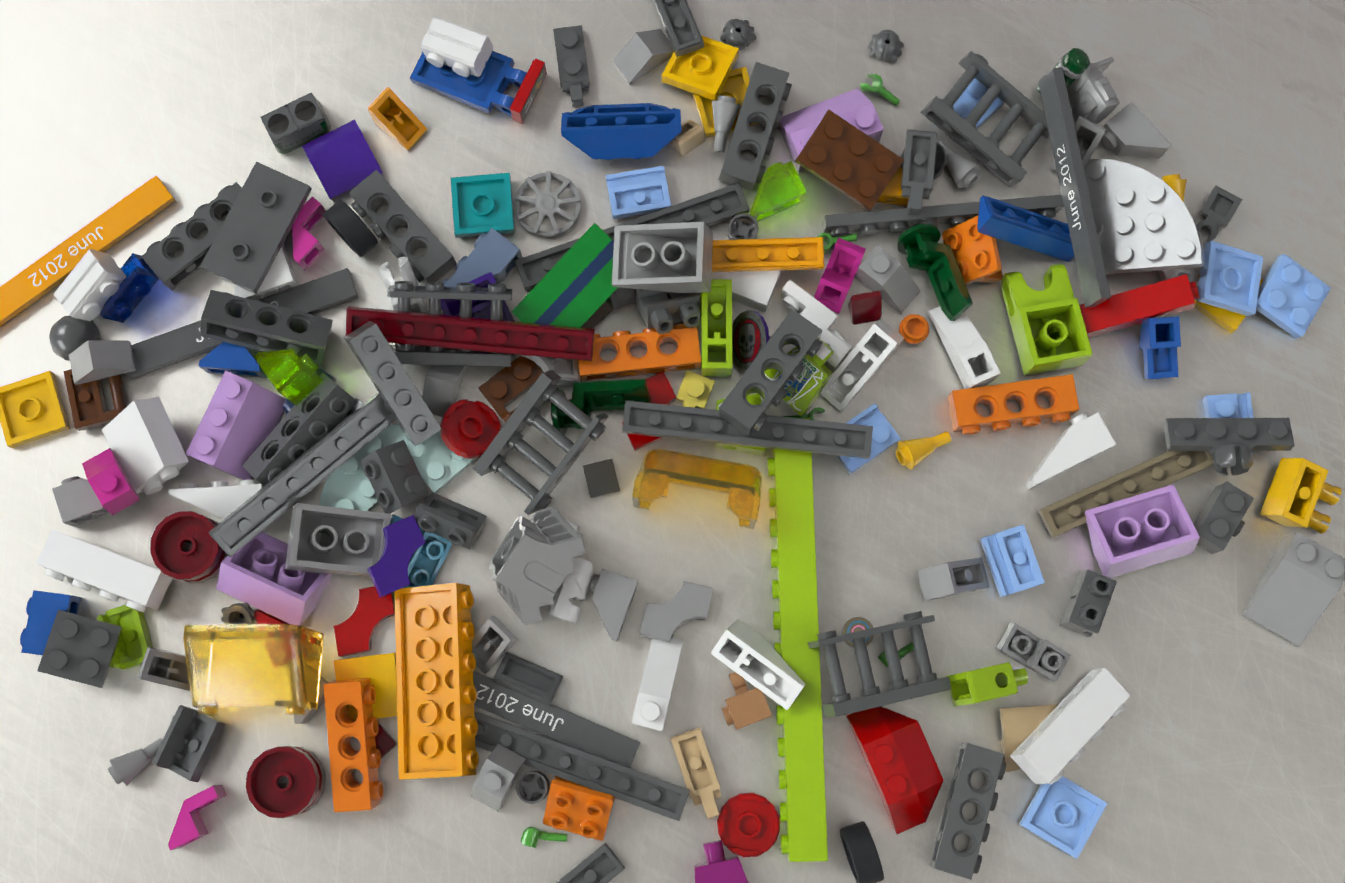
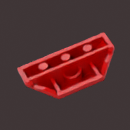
(898, 764)

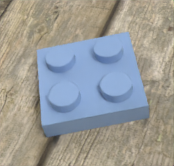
(1230, 278)
(1291, 296)
(1063, 815)

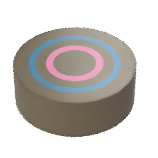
(857, 624)

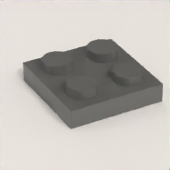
(80, 649)

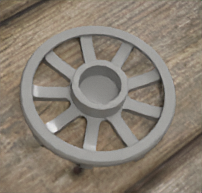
(547, 203)

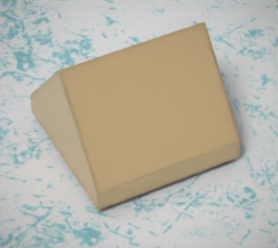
(690, 137)

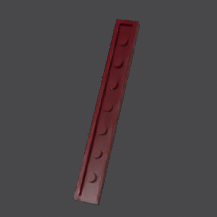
(476, 333)

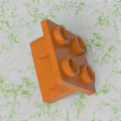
(974, 252)
(577, 809)

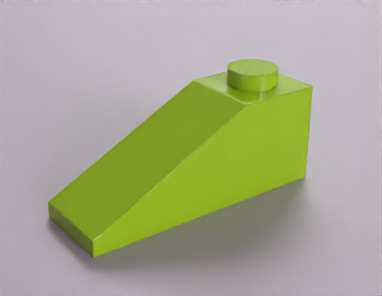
(716, 329)

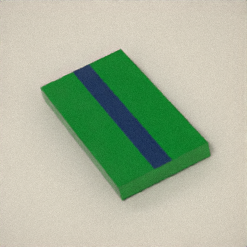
(574, 284)

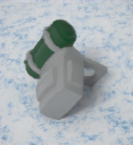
(1087, 88)

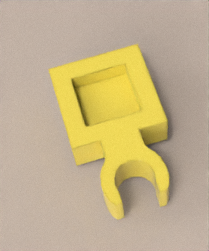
(695, 390)

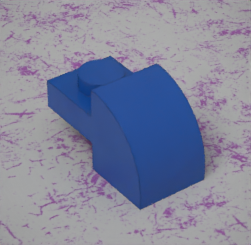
(1159, 343)

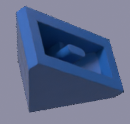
(233, 359)

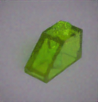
(778, 191)
(290, 373)

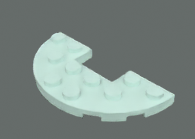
(351, 488)

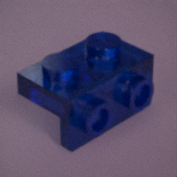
(131, 291)

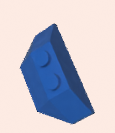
(621, 129)

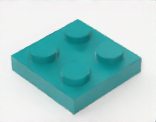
(482, 204)

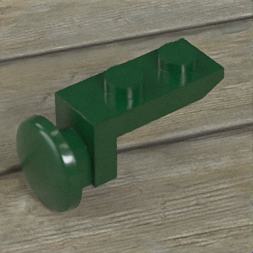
(926, 254)
(598, 397)

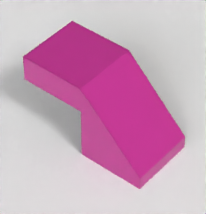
(305, 246)
(839, 274)
(189, 821)

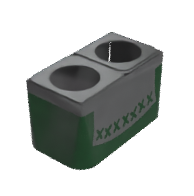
(292, 137)

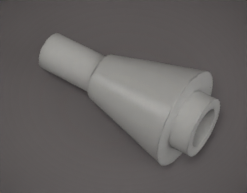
(724, 115)
(961, 169)
(129, 765)

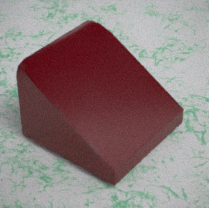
(865, 307)

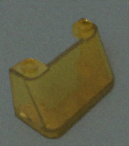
(736, 479)
(253, 666)

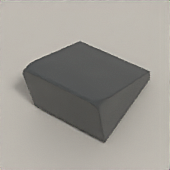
(601, 478)

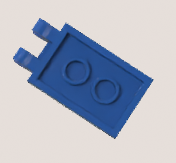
(474, 91)

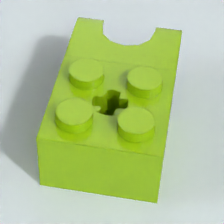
(1046, 322)

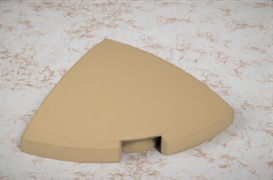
(1017, 726)

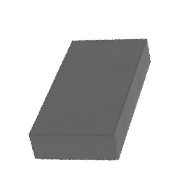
(528, 678)

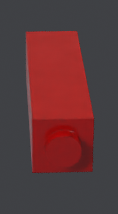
(1138, 304)

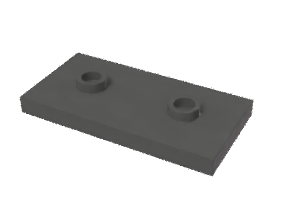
(256, 227)

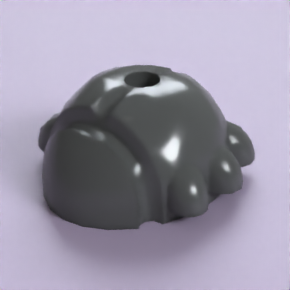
(738, 39)
(884, 51)
(238, 614)

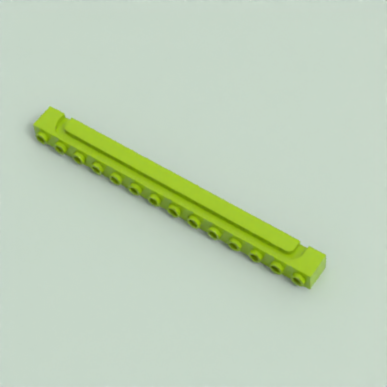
(797, 625)

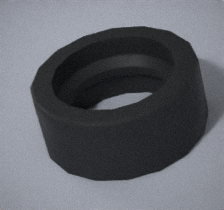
(350, 228)
(861, 853)

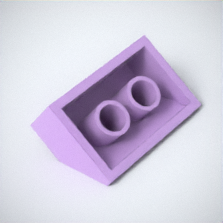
(850, 106)
(235, 424)
(1140, 531)
(260, 579)

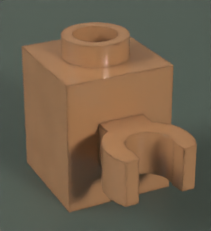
(746, 706)

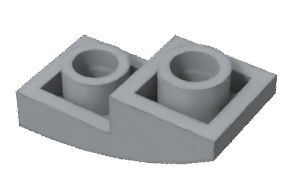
(1033, 652)

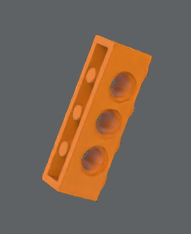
(654, 361)
(1058, 390)
(346, 791)

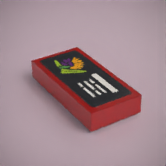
(528, 91)

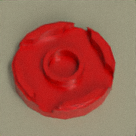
(469, 428)
(748, 824)

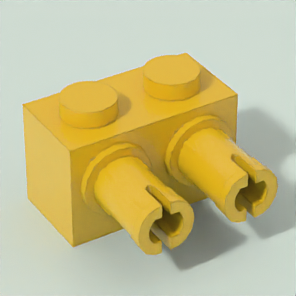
(1295, 493)

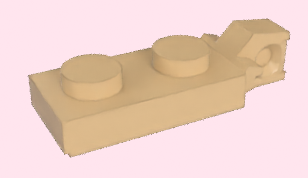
(697, 770)

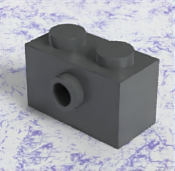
(1221, 517)

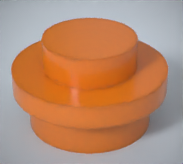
(914, 329)

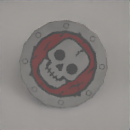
(748, 338)

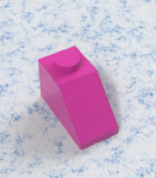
(110, 482)

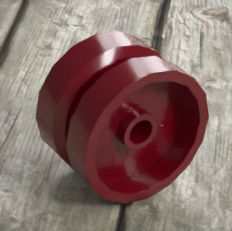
(172, 542)
(266, 784)

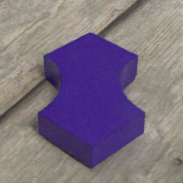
(391, 569)

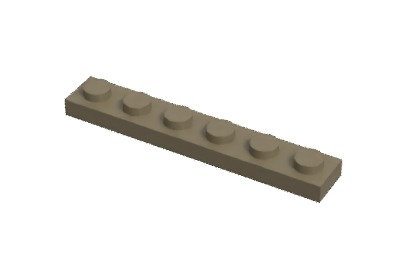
(1137, 480)

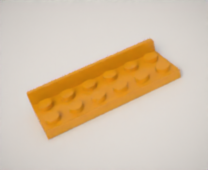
(435, 681)

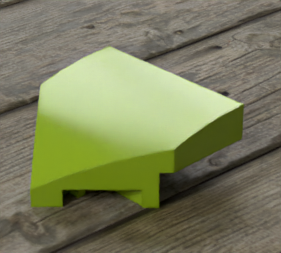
(133, 637)

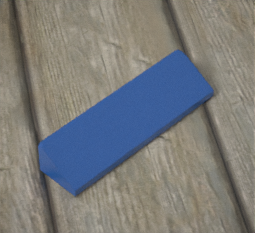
(1024, 228)

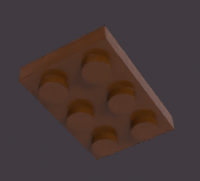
(849, 160)

